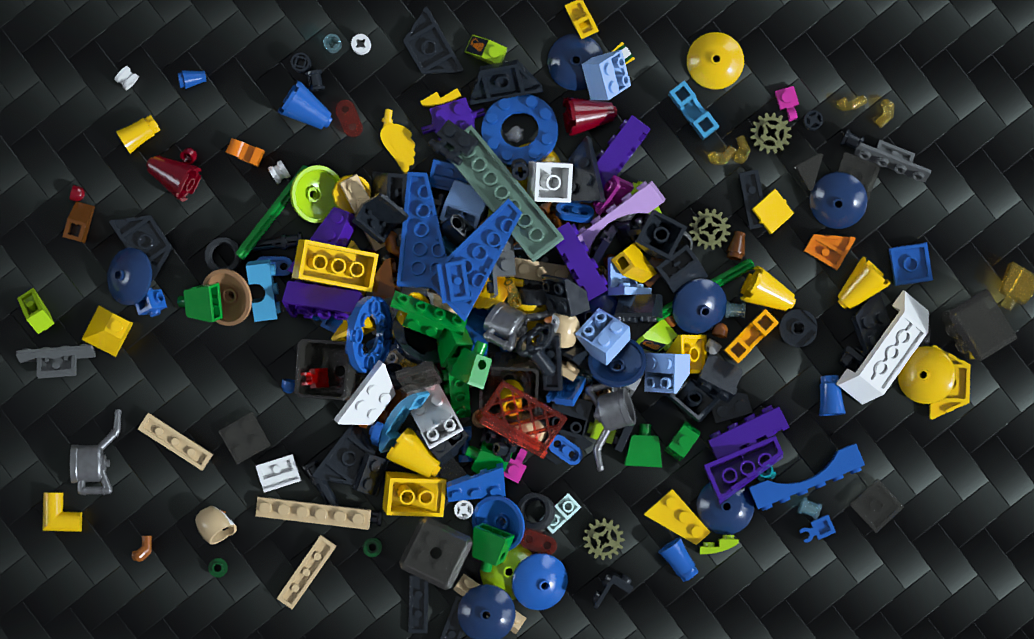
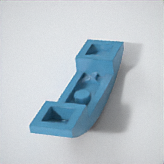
(397, 417)

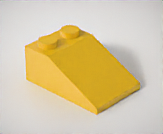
(413, 495)

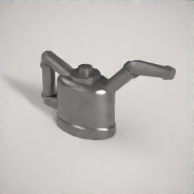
(508, 324)
(612, 411)
(90, 464)

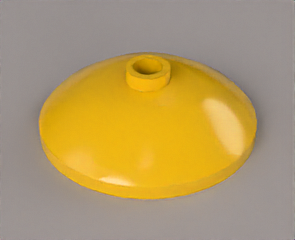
(710, 73)
(939, 376)

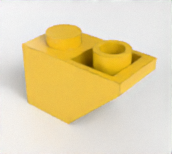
(634, 264)

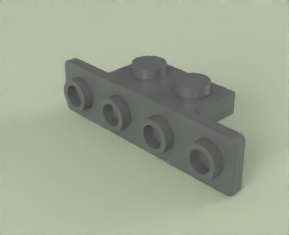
(893, 158)
(503, 268)
(56, 361)

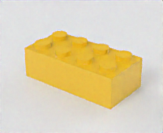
(335, 265)

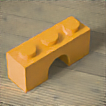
(750, 336)

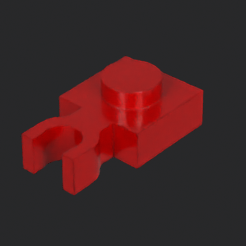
(316, 378)

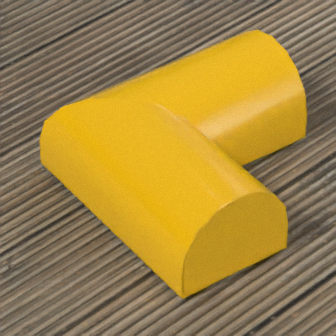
(55, 519)

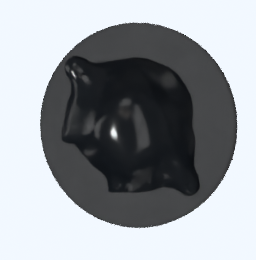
(414, 345)

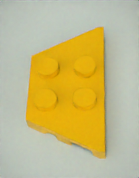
(960, 392)

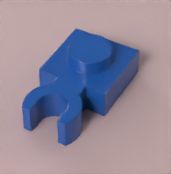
(330, 324)
(820, 527)

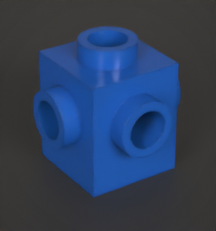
(151, 303)

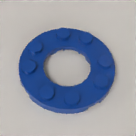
(528, 104)
(381, 313)

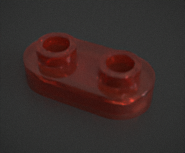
(349, 118)
(538, 542)

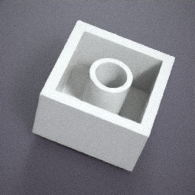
(550, 181)

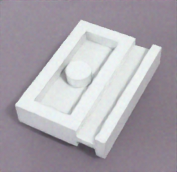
(278, 473)

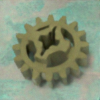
(764, 138)
(710, 237)
(595, 535)

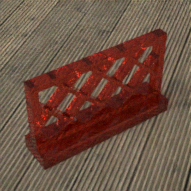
(516, 434)

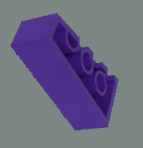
(621, 148)
(334, 230)
(579, 263)
(319, 300)
(748, 432)
(739, 468)

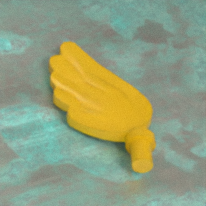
(398, 141)
(484, 300)

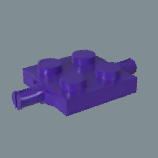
(456, 112)

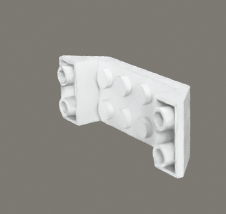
(889, 353)
(436, 416)

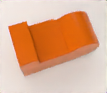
(245, 152)

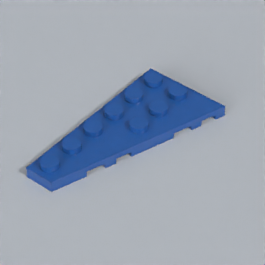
(421, 234)
(480, 254)

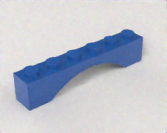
(843, 461)

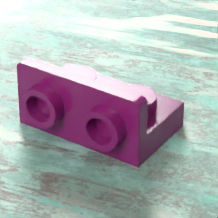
(613, 192)

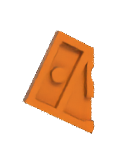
(829, 249)

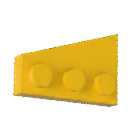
(677, 517)

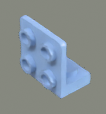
(623, 285)

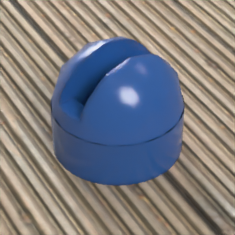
(288, 385)

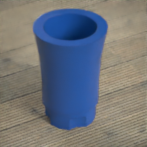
(830, 396)
(679, 559)

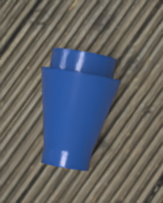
(190, 78)

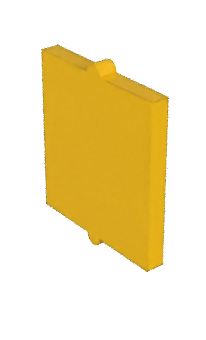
(772, 211)

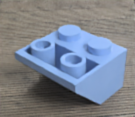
(606, 75)
(464, 202)
(603, 336)
(666, 372)

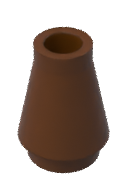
(736, 248)

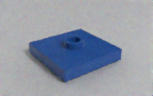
(910, 264)

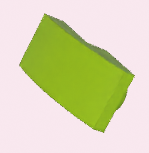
(724, 543)

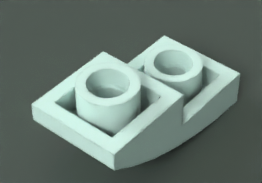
(563, 511)

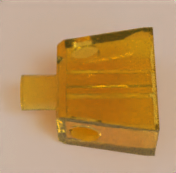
(1016, 286)

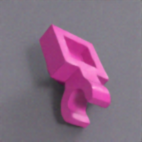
(787, 100)
(515, 467)

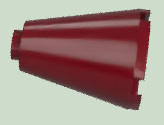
(586, 114)
(174, 175)

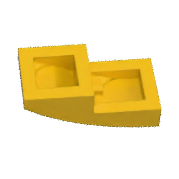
(581, 18)
(435, 100)

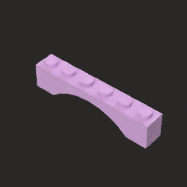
(642, 201)

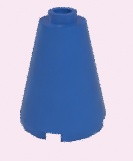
(305, 107)

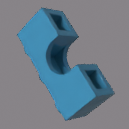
(692, 110)
(262, 273)

